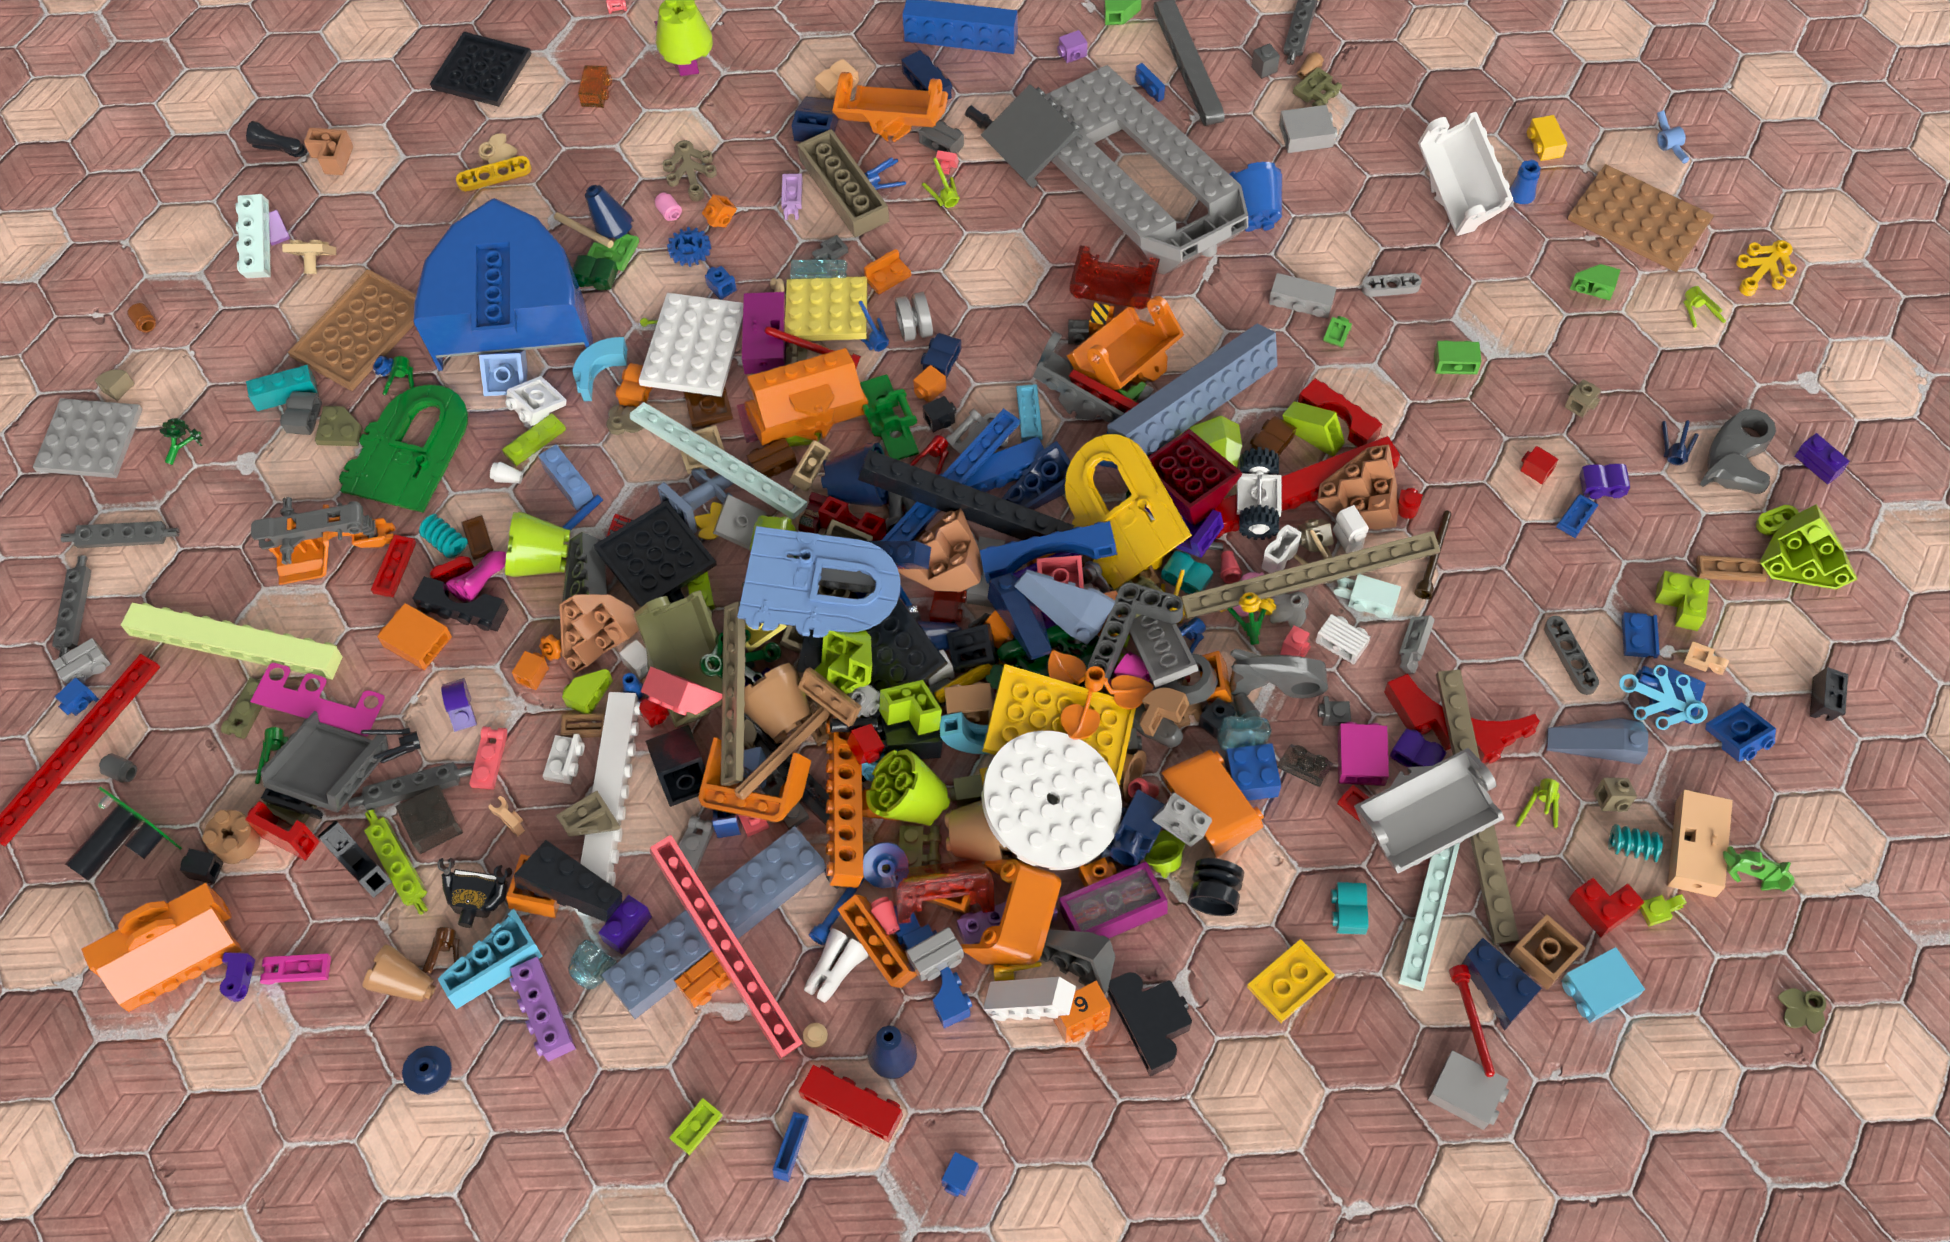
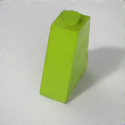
(1316, 426)

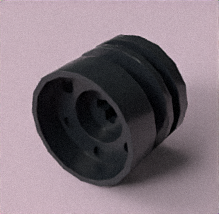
(1216, 887)

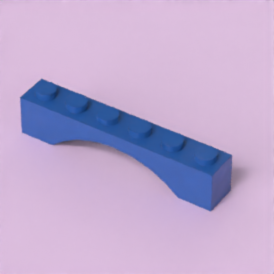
(1093, 541)

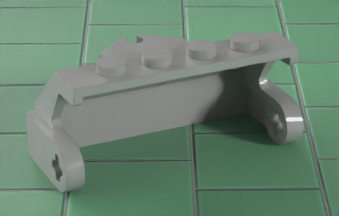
(1431, 809)

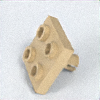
(309, 251)

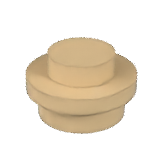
(815, 1035)

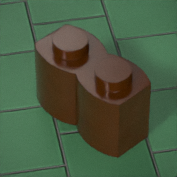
(1275, 435)

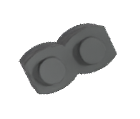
(301, 413)

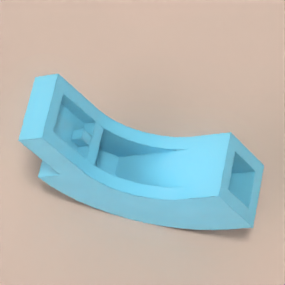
(594, 359)
(962, 734)

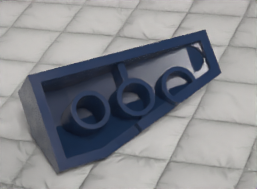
(1042, 480)
(1019, 615)

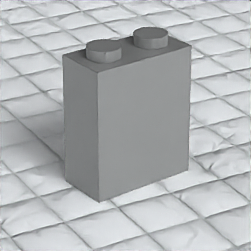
(1307, 128)
(1468, 1091)

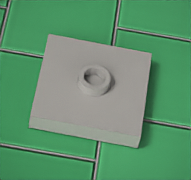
(737, 521)

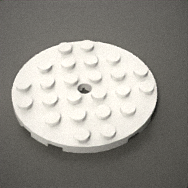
(1046, 833)

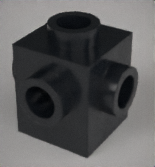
(1214, 714)

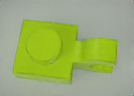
(1658, 910)

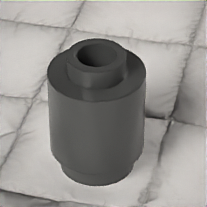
(117, 768)

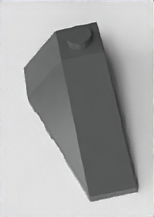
(1082, 954)

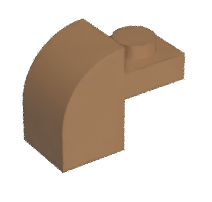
(1160, 704)

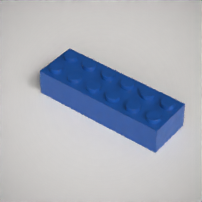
(960, 26)

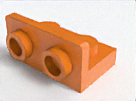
(886, 272)

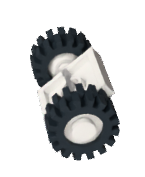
(1259, 494)

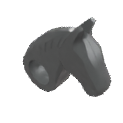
(1731, 449)
(1293, 675)
(1167, 731)

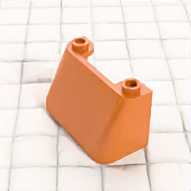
(1212, 790)

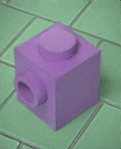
(1072, 46)

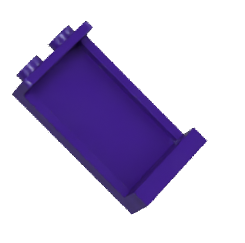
(1202, 533)

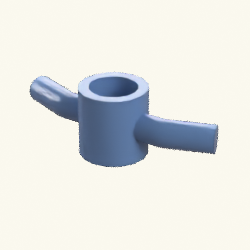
(1671, 138)

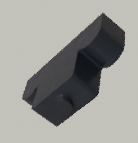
(1151, 1018)

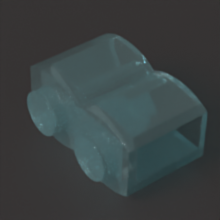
(1243, 732)

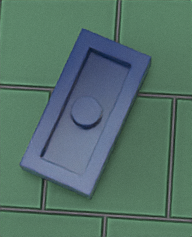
(1149, 82)

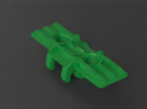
(883, 420)

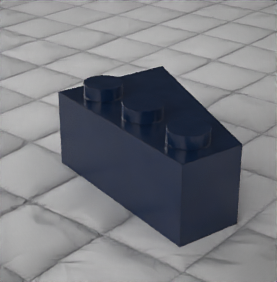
(1500, 982)

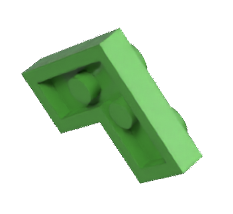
(620, 252)

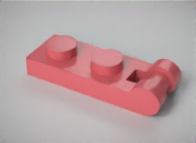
(488, 758)

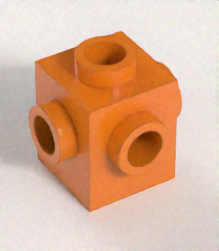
(719, 211)

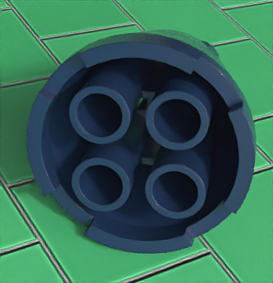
(843, 474)

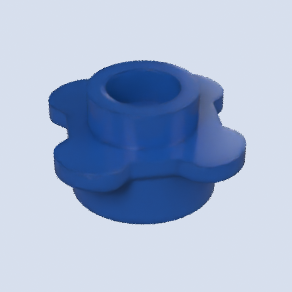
(383, 365)

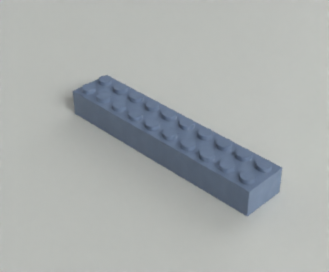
(1199, 390)
(743, 901)

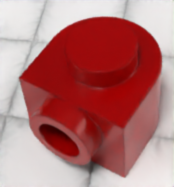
(1409, 503)
(652, 712)

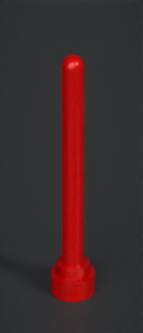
(804, 343)
(1460, 976)

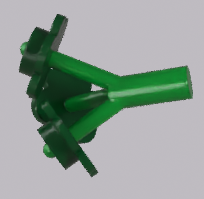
(175, 429)

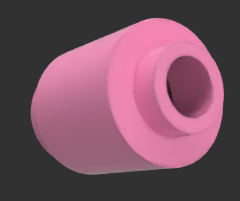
(668, 206)

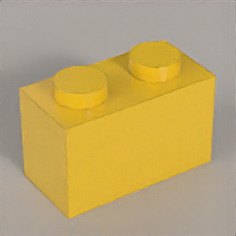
(1547, 137)

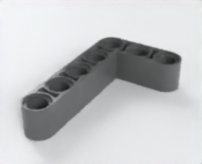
(1122, 625)

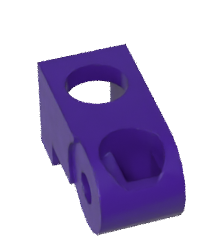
(238, 975)

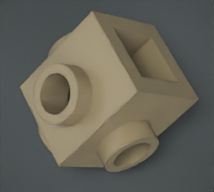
(1583, 398)
(1321, 528)
(1615, 794)

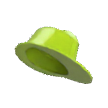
(1165, 853)

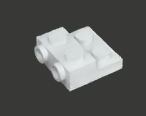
(534, 400)

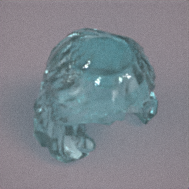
(589, 964)

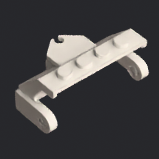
(1464, 172)

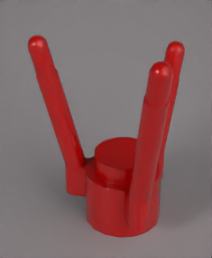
(935, 448)

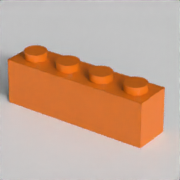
(882, 948)

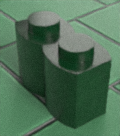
(595, 272)

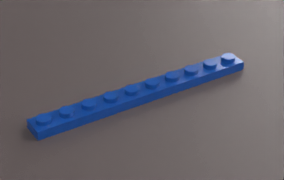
(960, 471)

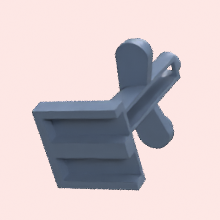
(695, 498)

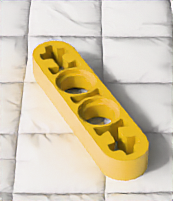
(494, 177)

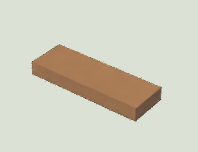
(1730, 568)
(829, 696)

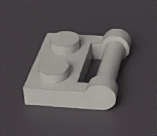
(974, 416)

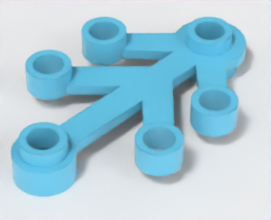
(1667, 699)

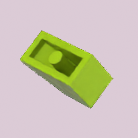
(586, 691)

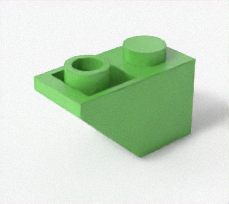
(1120, 11)
(1596, 281)

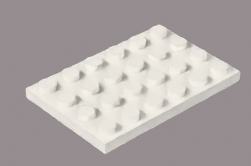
(693, 344)

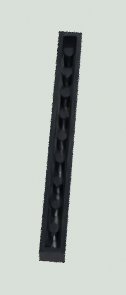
(951, 495)

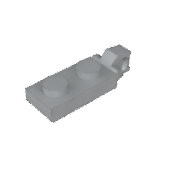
(1415, 642)

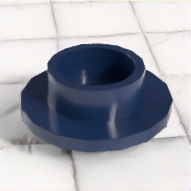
(434, 1077)

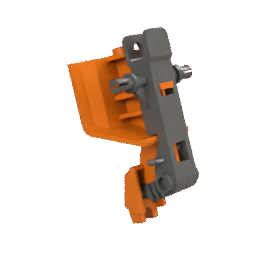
(303, 538)

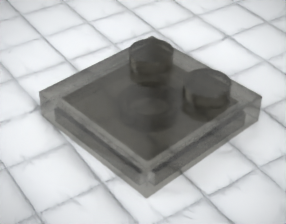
(1305, 765)

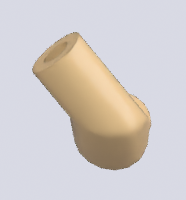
(777, 285)

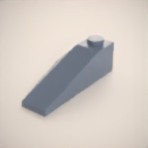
(1070, 607)
(1604, 739)

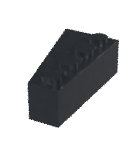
(563, 879)

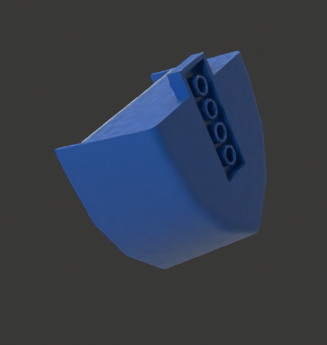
(498, 288)

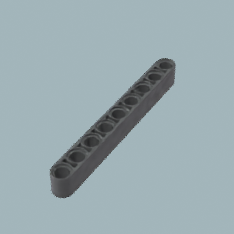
(1189, 62)

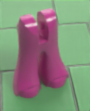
(470, 584)

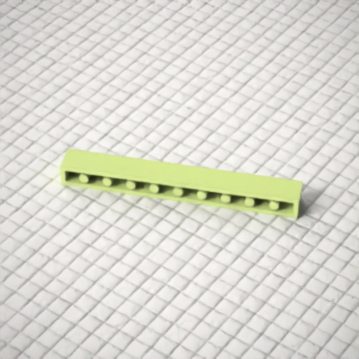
(231, 640)

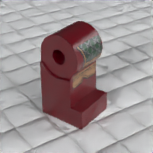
(810, 519)

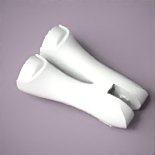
(851, 956)

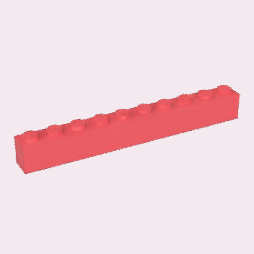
(725, 947)

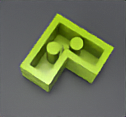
(1686, 594)
(911, 703)

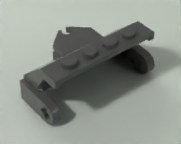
(1055, 373)

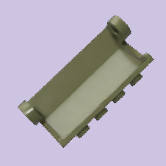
(677, 640)

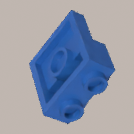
(1742, 732)

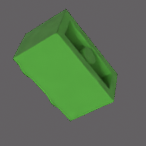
(1457, 357)

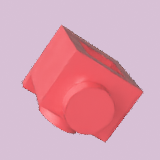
(1296, 643)

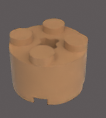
(231, 836)

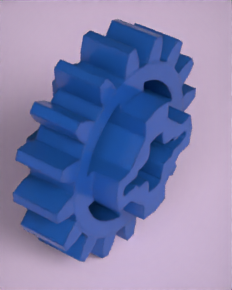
(689, 246)

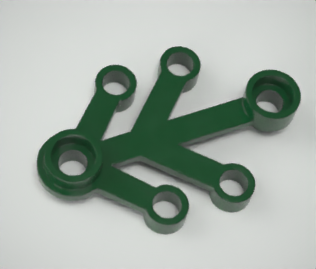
(717, 662)

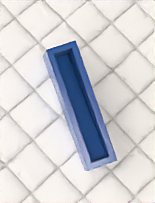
(790, 1147)

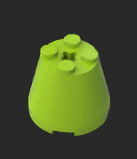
(682, 32)
(535, 546)
(906, 789)

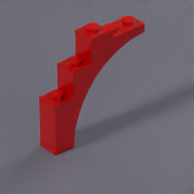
(1423, 715)

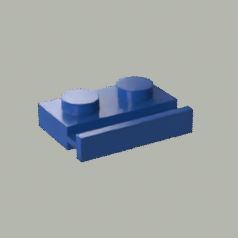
(1640, 635)

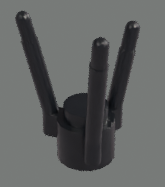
(408, 743)

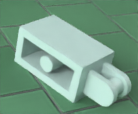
(1369, 595)

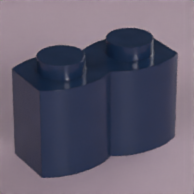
(942, 353)

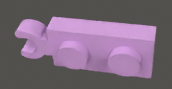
(791, 194)

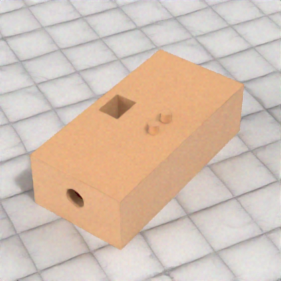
(1698, 843)

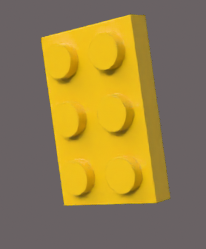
(1290, 981)

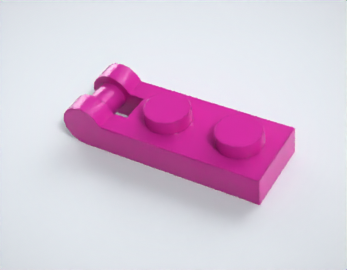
(295, 968)

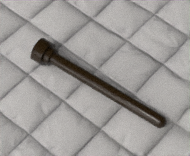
(1425, 588)

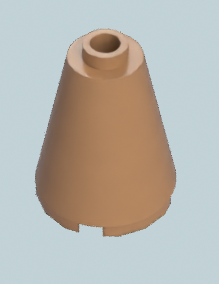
(398, 976)

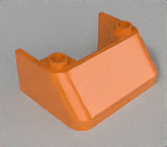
(756, 805)
(1024, 919)

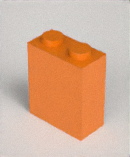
(414, 636)

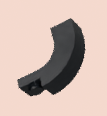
(354, 859)

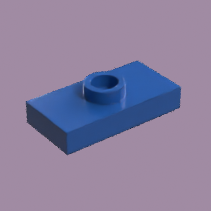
(1577, 516)

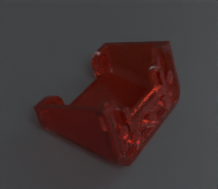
(1113, 282)
(940, 881)

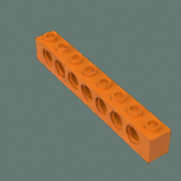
(841, 872)

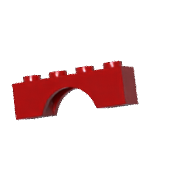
(1362, 426)

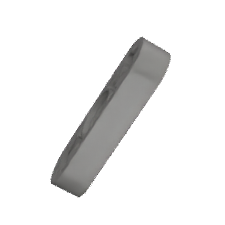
(1404, 279)

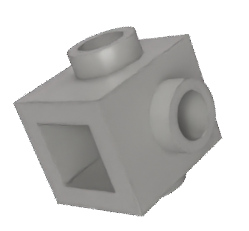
(868, 698)

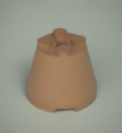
(777, 702)
(971, 835)

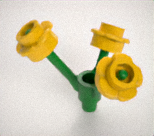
(1250, 603)

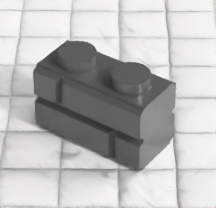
(942, 138)

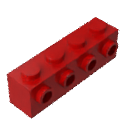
(851, 1102)

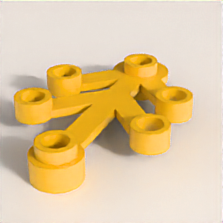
(1779, 250)

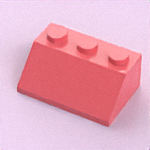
(677, 692)

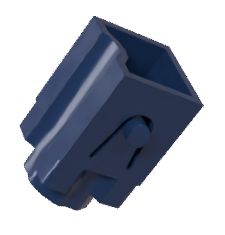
(1136, 830)

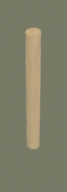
(584, 230)

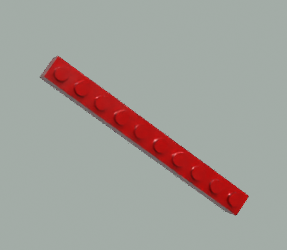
(1302, 484)

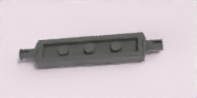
(1299, 29)
(120, 534)
(72, 607)
(409, 786)

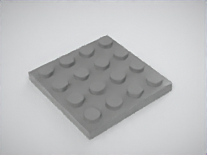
(88, 438)

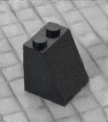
(677, 764)

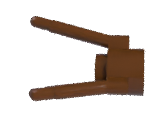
(443, 942)

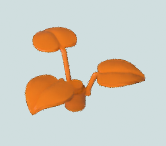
(1083, 722)

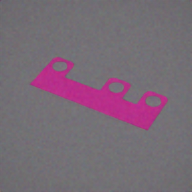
(305, 702)

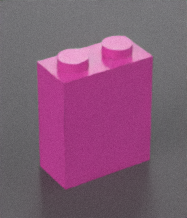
(1363, 754)

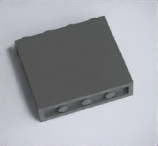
(1030, 133)
(322, 764)

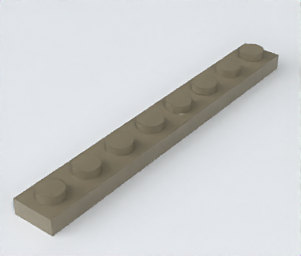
(733, 696)

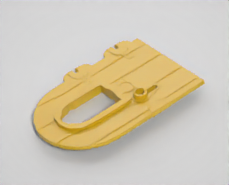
(1136, 536)

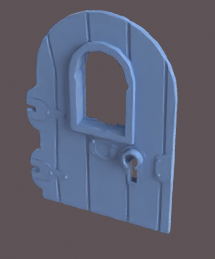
(786, 588)

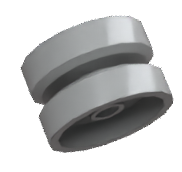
(913, 316)

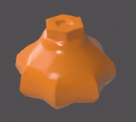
(550, 647)

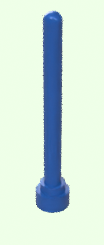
(820, 933)

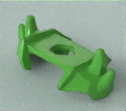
(1773, 874)

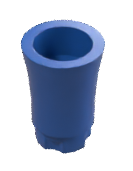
(1525, 183)

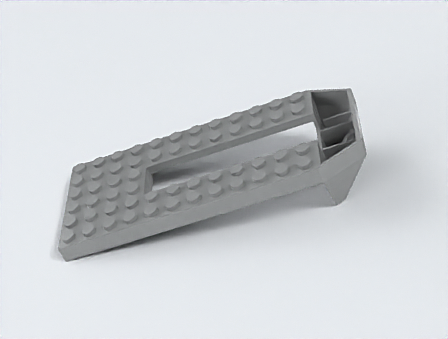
(1106, 104)

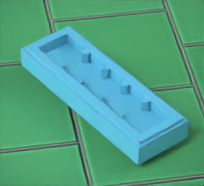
(1029, 412)

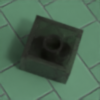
(429, 819)

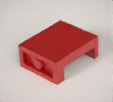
(297, 841)

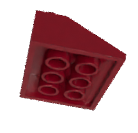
(1194, 475)

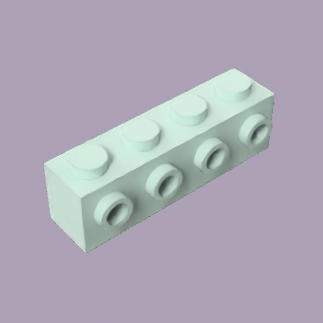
(253, 236)

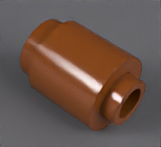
(141, 317)

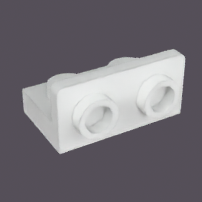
(563, 759)

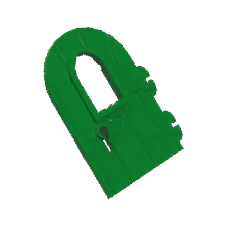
(389, 466)

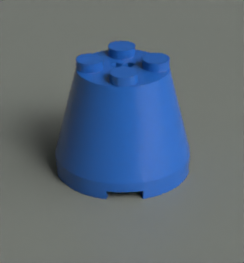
(1262, 194)

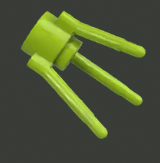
(948, 195)
(1698, 298)
(1547, 793)

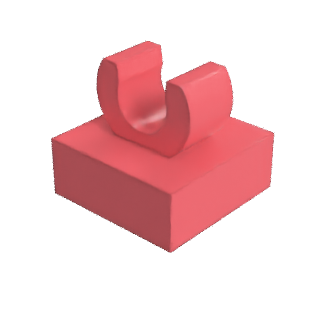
(947, 160)
(753, 825)

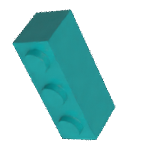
(277, 387)

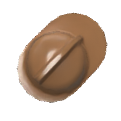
(1132, 769)

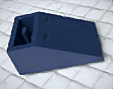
(813, 118)

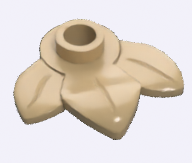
(499, 148)

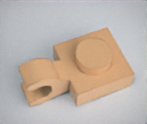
(1702, 658)
(511, 820)

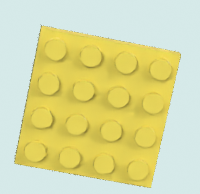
(826, 308)

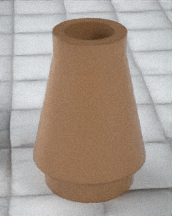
(1311, 62)

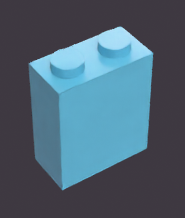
(1602, 985)

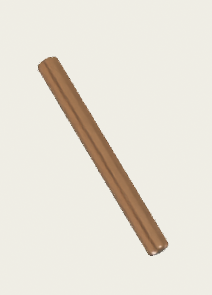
(781, 753)

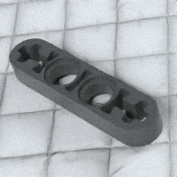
(1567, 656)

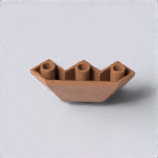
(1368, 485)
(953, 557)
(593, 627)

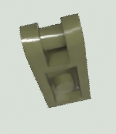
(243, 711)

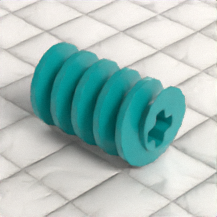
(442, 536)
(1635, 842)

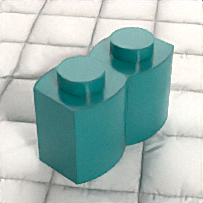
(1196, 574)
(1350, 907)

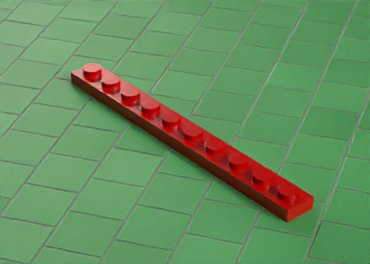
(75, 747)

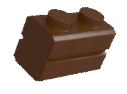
(773, 458)

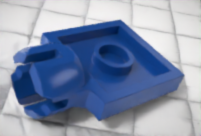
(1647, 678)

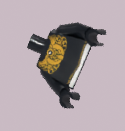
(473, 892)

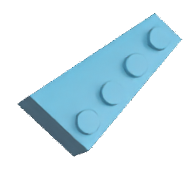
(489, 961)

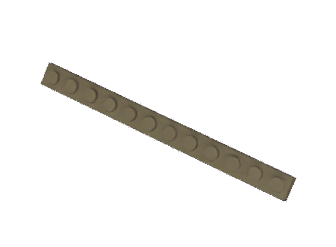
(1311, 574)
(1484, 843)

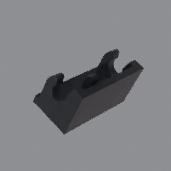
(1829, 694)

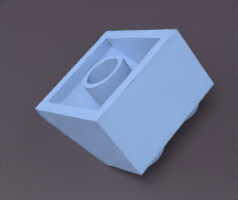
(502, 371)

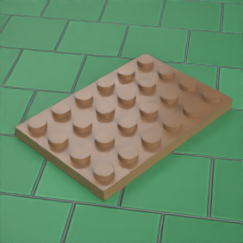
(1640, 217)
(357, 330)

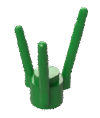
(399, 369)
(273, 740)

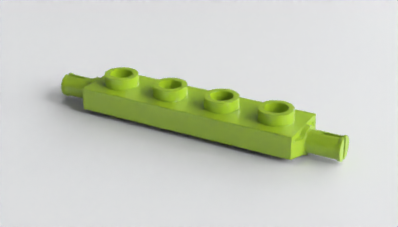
(396, 862)

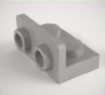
(1183, 820)

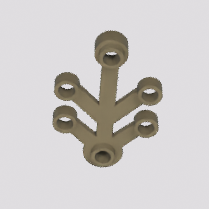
(684, 150)

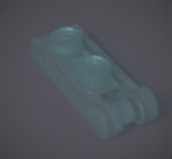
(818, 269)

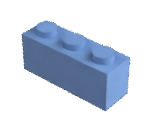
(566, 477)

